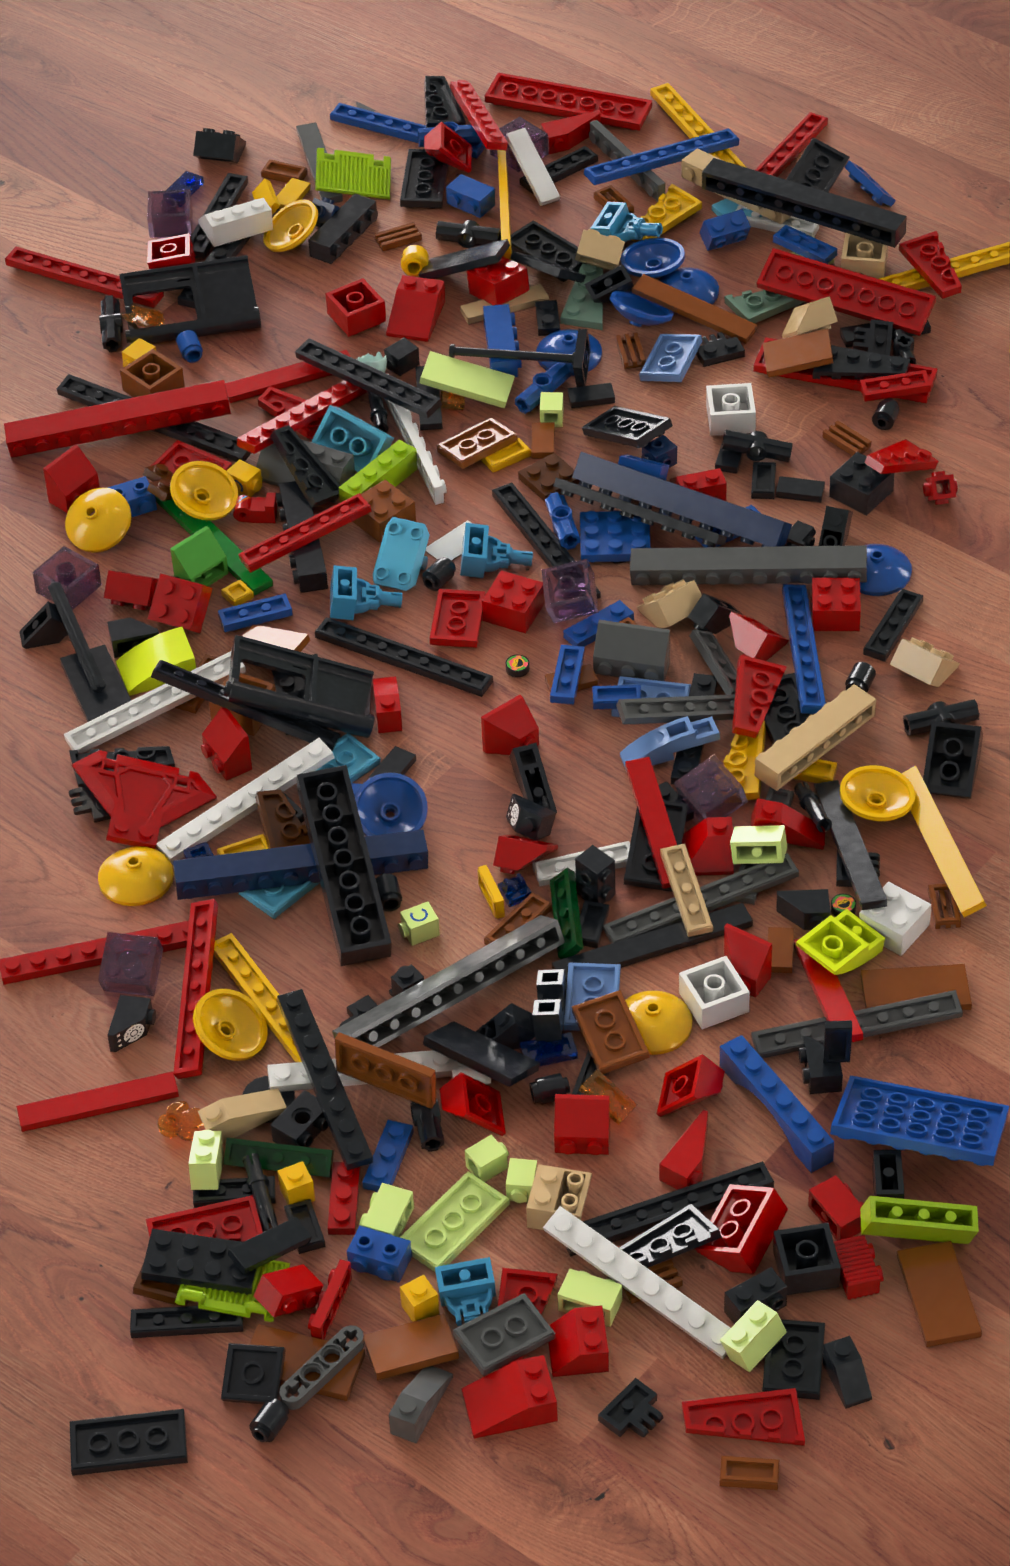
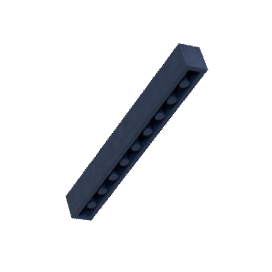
(680, 500)
(289, 865)

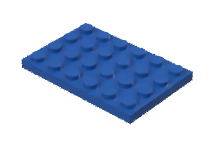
(920, 1120)

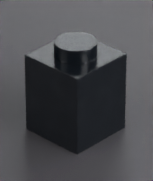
(402, 356)

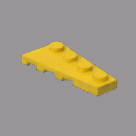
(742, 761)

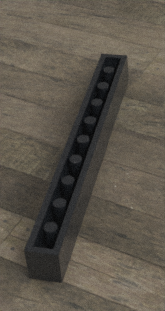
(804, 202)

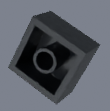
(860, 485)
(807, 1258)

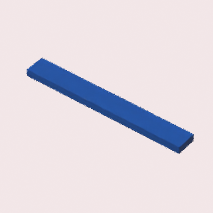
(385, 124)
(659, 156)
(803, 648)

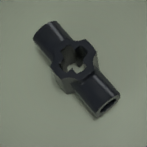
(903, 345)

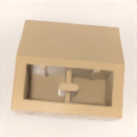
(599, 249)
(810, 318)
(670, 604)
(924, 661)
(556, 1188)

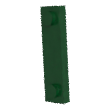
(567, 912)
(279, 1156)

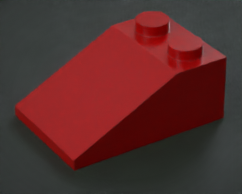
(416, 308)
(511, 1398)

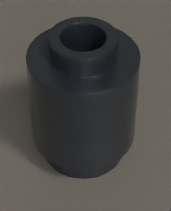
(886, 414)
(438, 573)
(861, 675)
(389, 892)
(546, 1087)
(269, 1420)

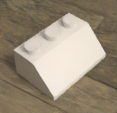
(237, 222)

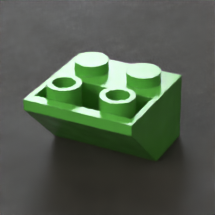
(199, 558)

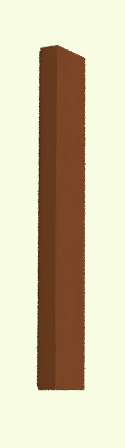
(694, 308)

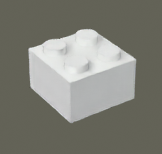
(730, 408)
(900, 920)
(714, 992)

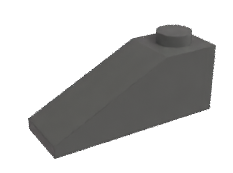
(418, 1403)

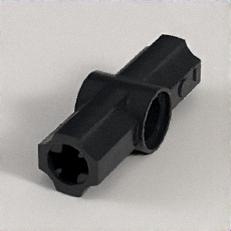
(467, 233)
(111, 324)
(757, 446)
(941, 712)
(428, 1125)

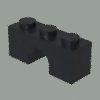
(550, 1006)

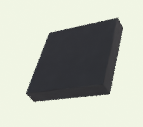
(252, 1373)

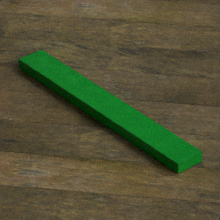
(256, 580)

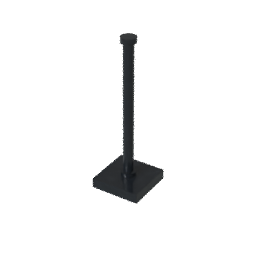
(579, 359)

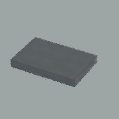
(503, 1334)

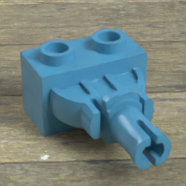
(617, 221)
(487, 553)
(356, 595)
(466, 1288)

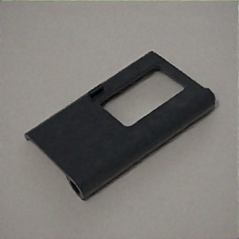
(220, 293)
(333, 691)

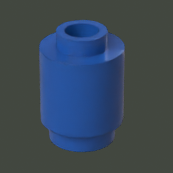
(189, 346)

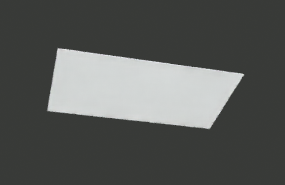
(448, 545)

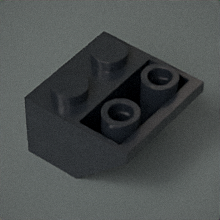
(218, 146)

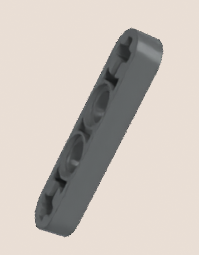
(319, 1365)

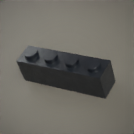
(342, 228)

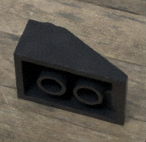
(952, 759)

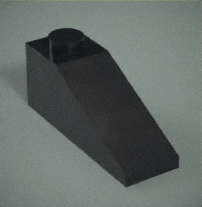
(531, 775)

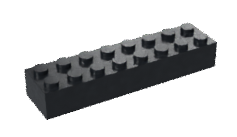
(343, 865)

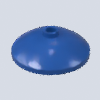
(653, 257)
(693, 282)
(640, 310)
(565, 342)
(886, 570)
(391, 794)

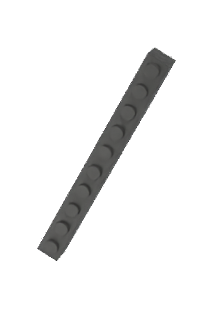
(746, 564)
(455, 982)

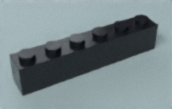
(307, 560)

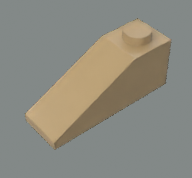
(242, 1113)

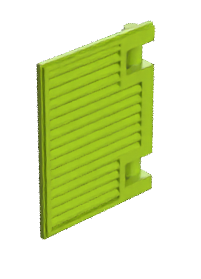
(353, 174)
(230, 1302)

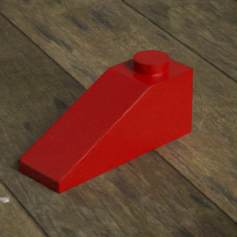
(569, 131)
(387, 704)
(798, 828)
(685, 1160)

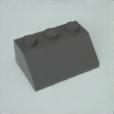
(631, 651)

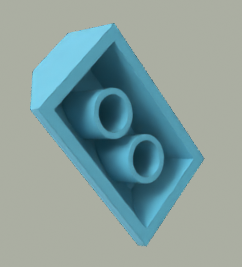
(351, 435)

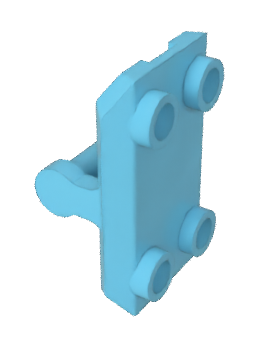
(401, 554)

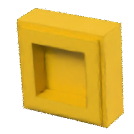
(237, 593)

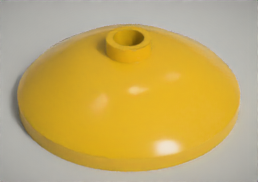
(291, 226)
(205, 482)
(105, 526)
(877, 793)
(135, 876)
(235, 1016)
(661, 1020)

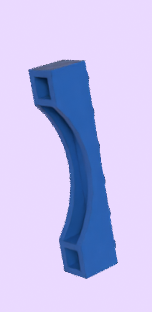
(803, 1132)

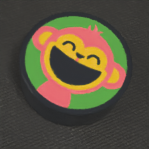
(517, 665)
(841, 902)

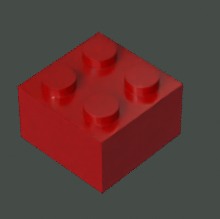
(170, 251)
(498, 281)
(356, 307)
(513, 602)
(180, 603)
(836, 604)

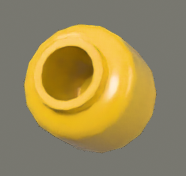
(414, 259)

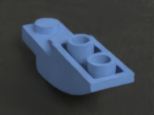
(671, 738)

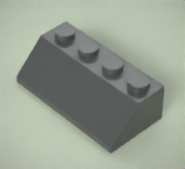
(276, 471)

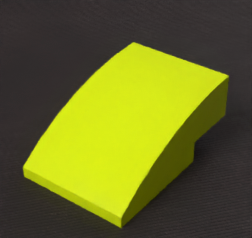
(139, 662)
(842, 943)

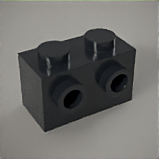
(595, 875)
(764, 1287)

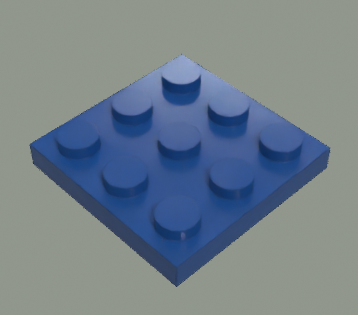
(610, 536)

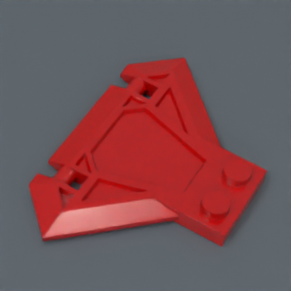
(141, 795)

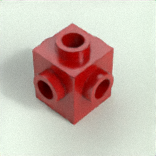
(948, 487)

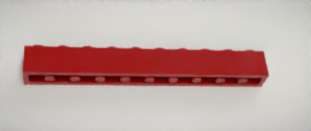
(117, 418)

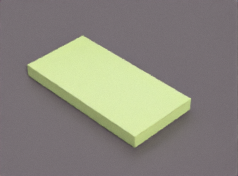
(467, 379)
(454, 1221)

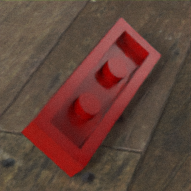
(895, 385)
(343, 1200)
(330, 1300)

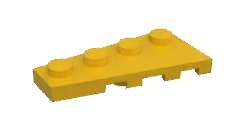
(671, 209)

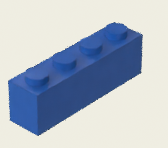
(501, 335)

